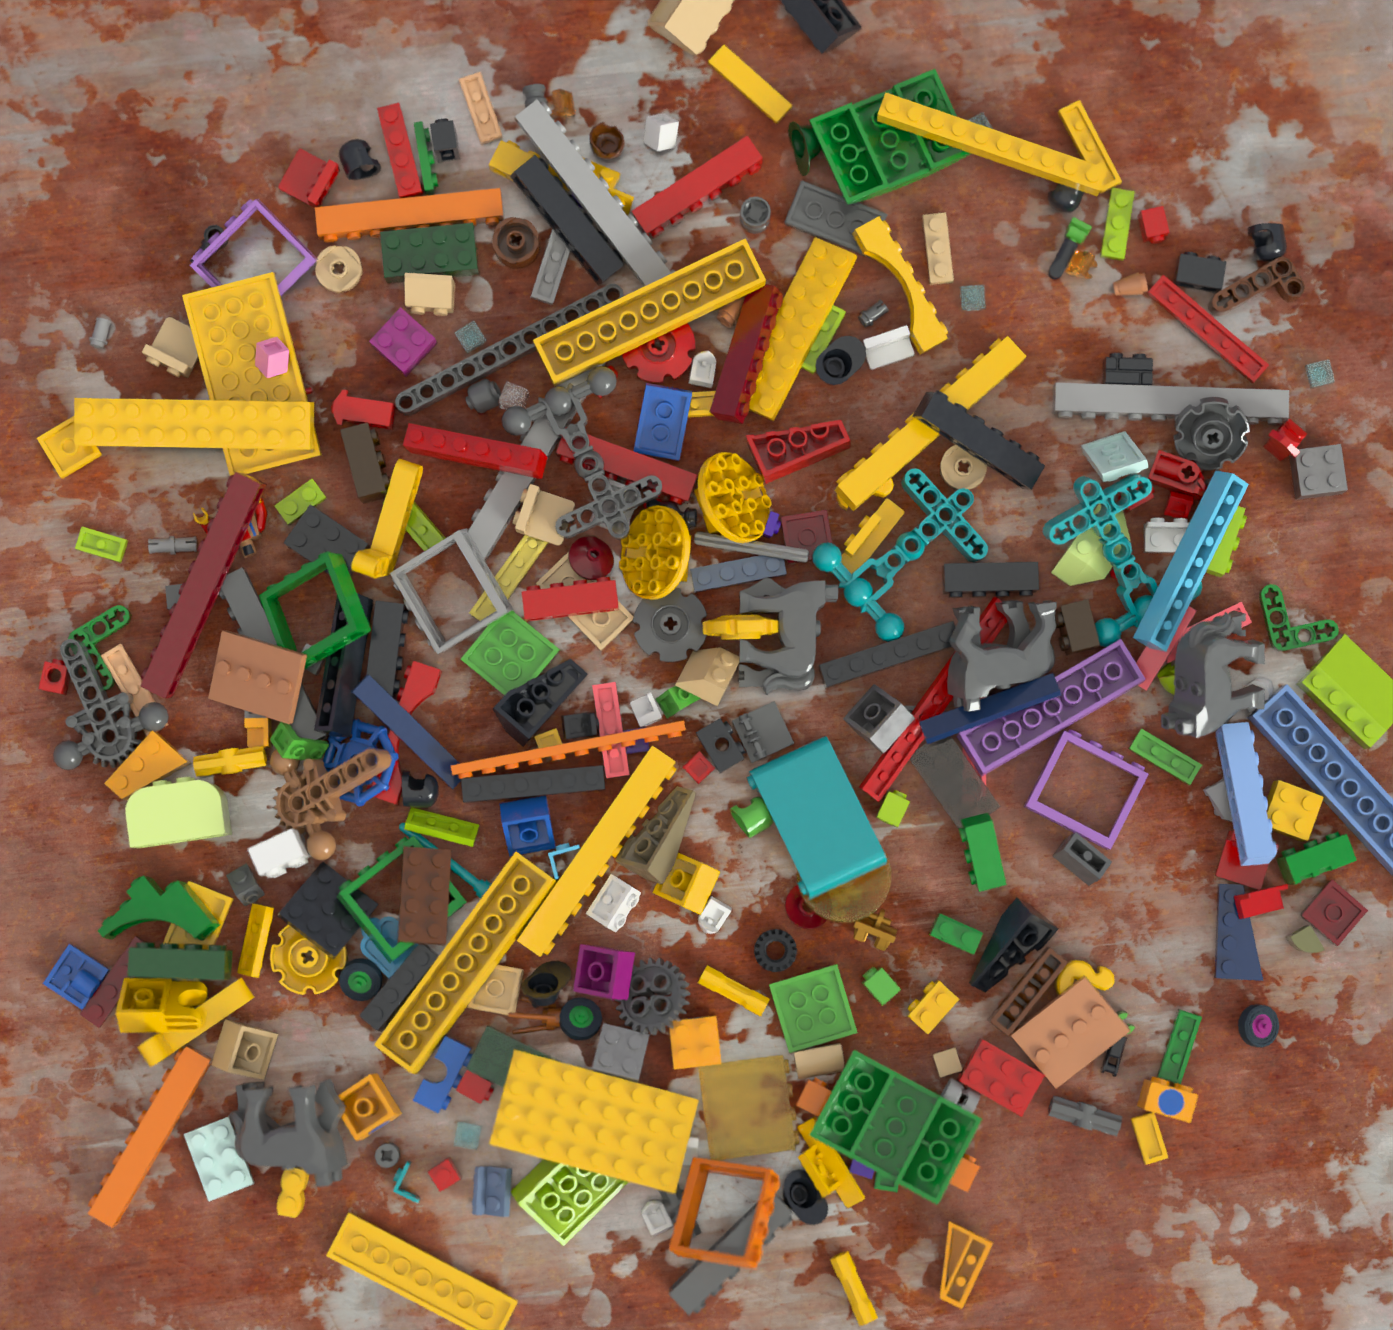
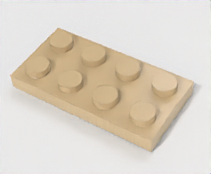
(598, 627)

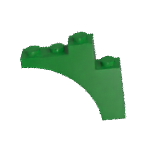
(151, 903)

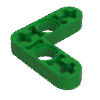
(1291, 633)
(91, 638)

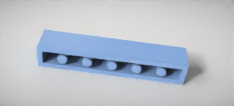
(1245, 794)

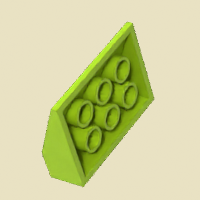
(1352, 691)
(564, 1197)

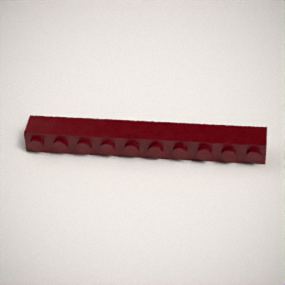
(202, 585)

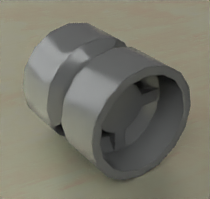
(755, 215)

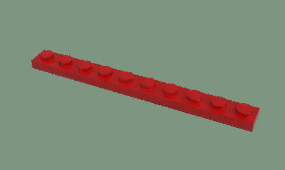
(930, 705)

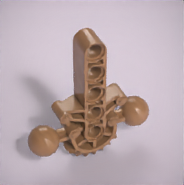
(307, 787)

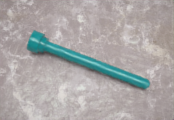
(480, 886)

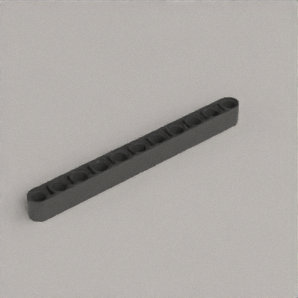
(497, 351)

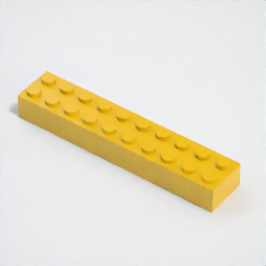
(649, 312)
(193, 423)
(465, 963)

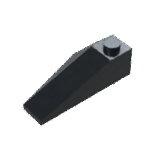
(533, 703)
(1015, 936)

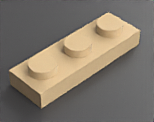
(937, 248)

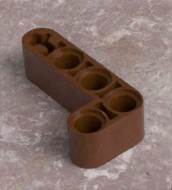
(1252, 289)

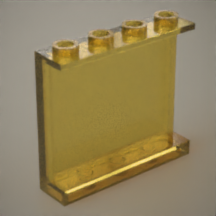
(748, 1107)

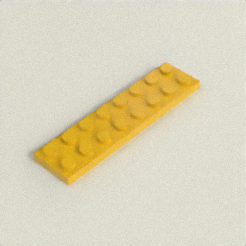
(799, 323)
(420, 1276)

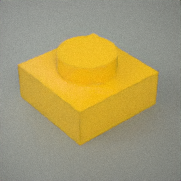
(548, 739)

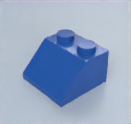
(527, 825)

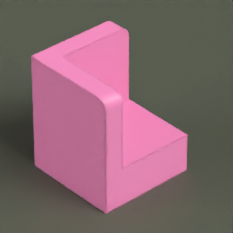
(271, 357)

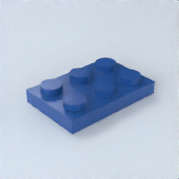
(662, 421)

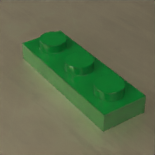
(426, 158)

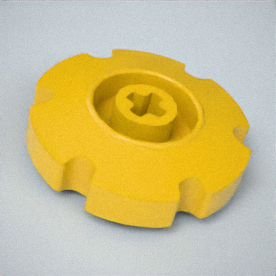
(740, 627)
(296, 973)

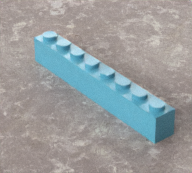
(1190, 561)

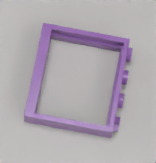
(232, 226)
(1068, 823)

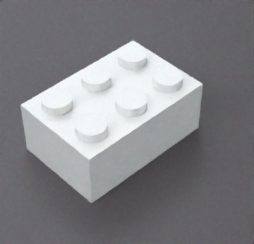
(279, 853)

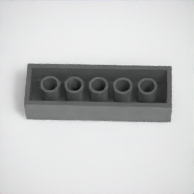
(708, 1277)

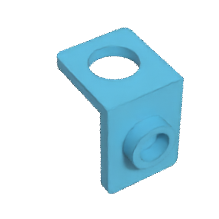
(560, 850)

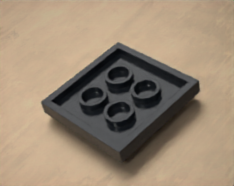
(321, 915)

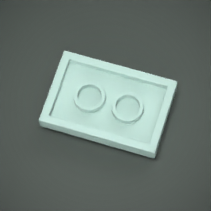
(1114, 456)
(217, 1159)

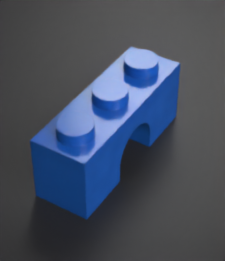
(435, 1094)

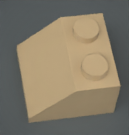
(429, 293)
(708, 673)
(244, 1049)

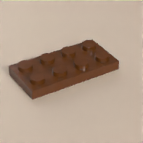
(424, 896)

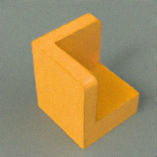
(258, 732)

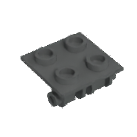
(762, 732)

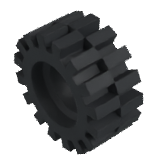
(788, 957)

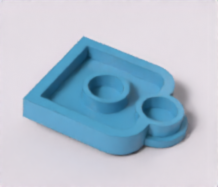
(389, 930)

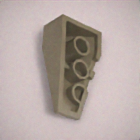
(657, 844)

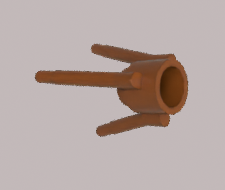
(550, 1017)

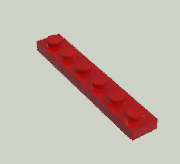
(1208, 329)

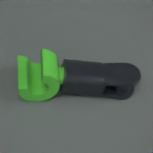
(1076, 233)
(1116, 1050)

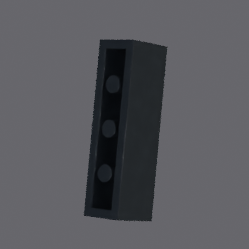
(990, 578)
(386, 644)
(399, 988)

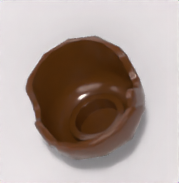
(606, 141)

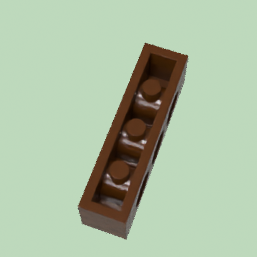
(1027, 991)

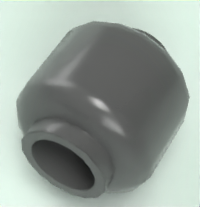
(483, 395)

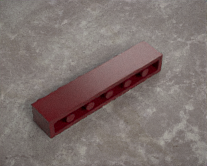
(746, 354)

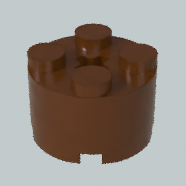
(519, 230)

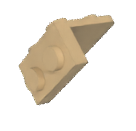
(173, 348)
(540, 515)

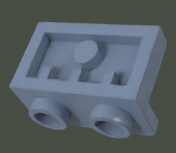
(492, 1191)

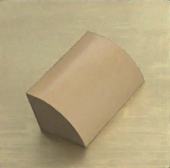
(819, 1061)

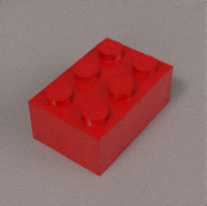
(1000, 1077)

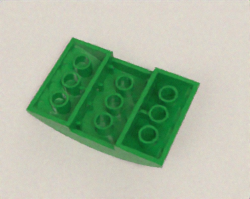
(877, 157)
(895, 1127)

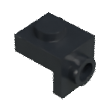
(579, 725)

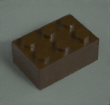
(366, 462)

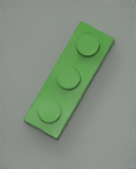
(1165, 757)

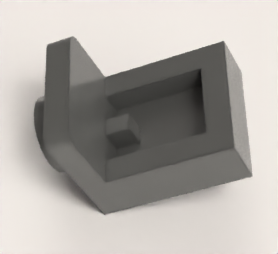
(245, 885)

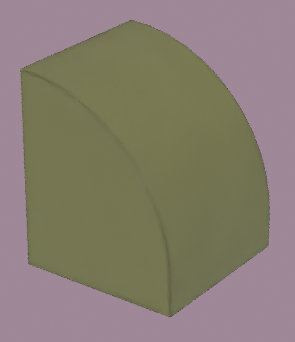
(1305, 940)

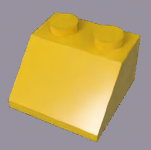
(688, 884)

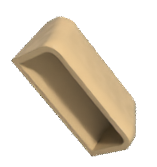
(688, 21)

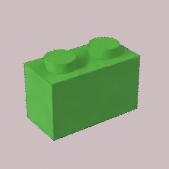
(880, 984)

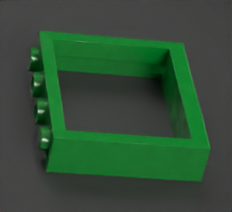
(347, 596)
(360, 917)

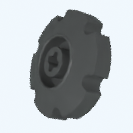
(1211, 433)
(657, 638)

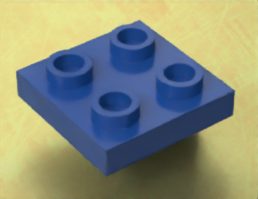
(76, 976)

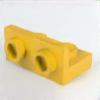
(932, 1006)

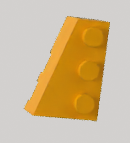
(148, 763)
(962, 1264)

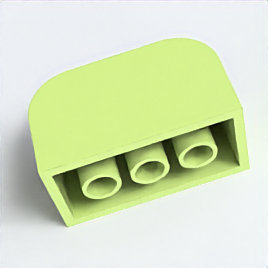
(177, 813)

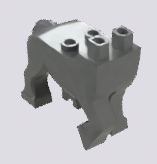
(797, 630)
(983, 666)
(1202, 678)
(305, 1143)

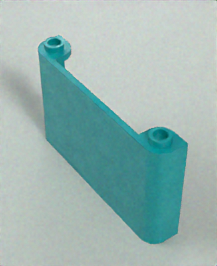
(818, 817)

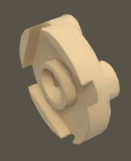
(338, 282)
(956, 479)

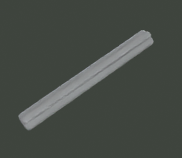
(753, 547)

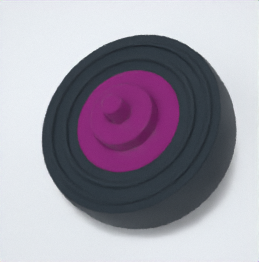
(1258, 1025)

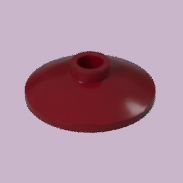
(586, 565)
(796, 913)

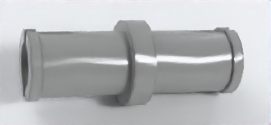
(172, 545)

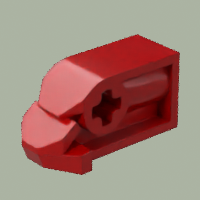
(360, 411)
(1285, 440)
(1169, 474)

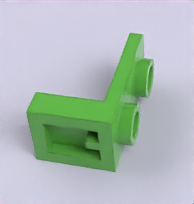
(675, 700)
(293, 747)

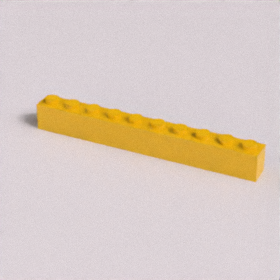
(991, 144)
(916, 436)
(596, 852)

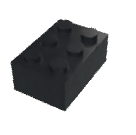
(319, 534)

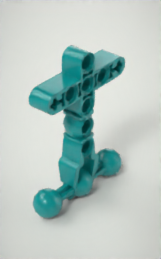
(859, 591)
(1107, 628)

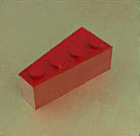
(796, 448)

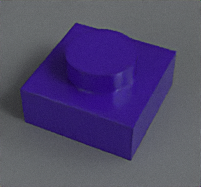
(772, 525)

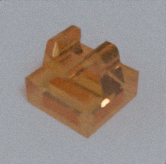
(562, 103)
(1081, 264)

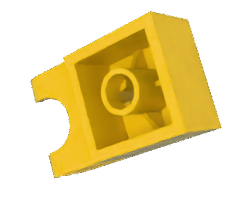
(159, 1005)

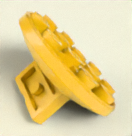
(732, 498)
(655, 552)

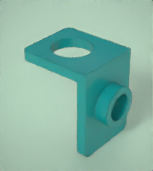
(399, 1179)

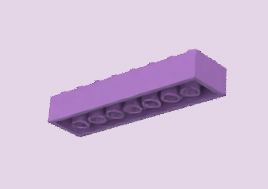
(1082, 692)

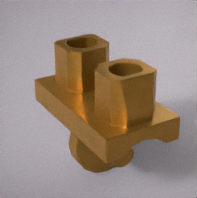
(878, 926)

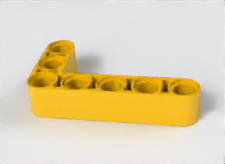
(392, 524)
(211, 1012)

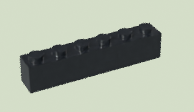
(567, 220)
(979, 440)
(886, 655)
(340, 677)
(533, 784)

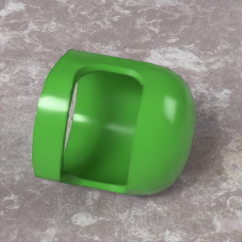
(753, 818)

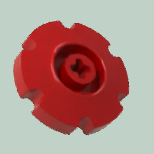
(669, 362)

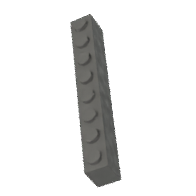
(253, 622)

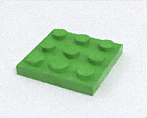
(509, 653)
(813, 1008)

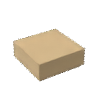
(947, 1062)

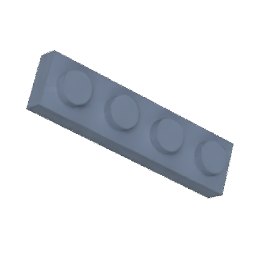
(736, 572)

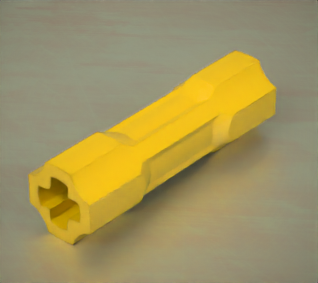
(733, 990)
(853, 1287)

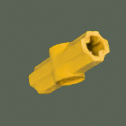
(230, 761)

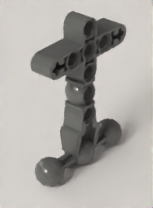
(559, 402)

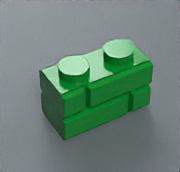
(955, 933)

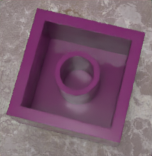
(403, 342)
(604, 972)

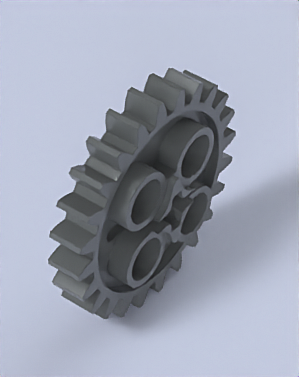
(652, 1017)

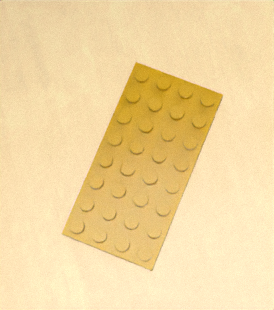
(225, 331)
(594, 1122)

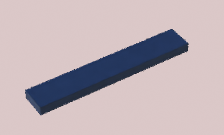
(991, 708)
(407, 729)

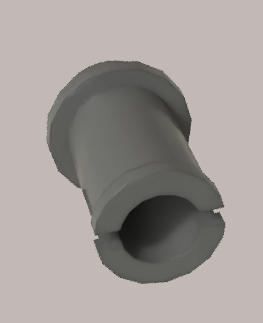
(872, 314)

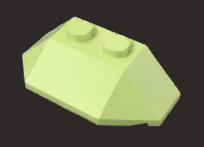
(1084, 557)

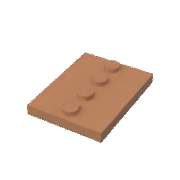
(257, 676)
(1070, 1032)

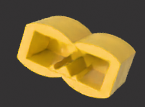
(292, 1197)

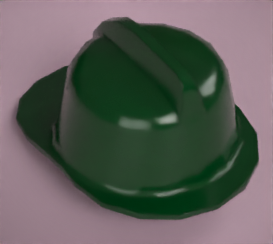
(804, 145)

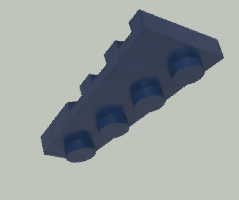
(1235, 942)

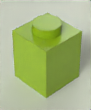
(893, 808)

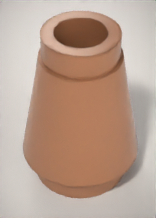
(1131, 285)
(729, 313)

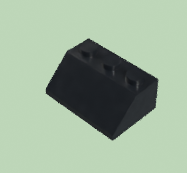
(823, 21)

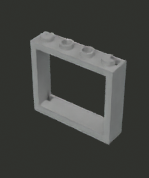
(482, 572)

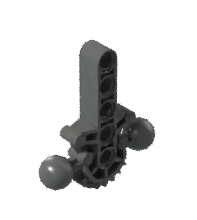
(70, 754)

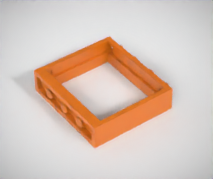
(691, 1203)

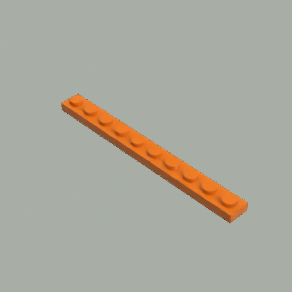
(558, 751)

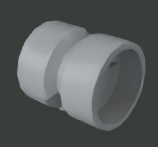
(955, 1090)

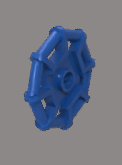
(355, 747)

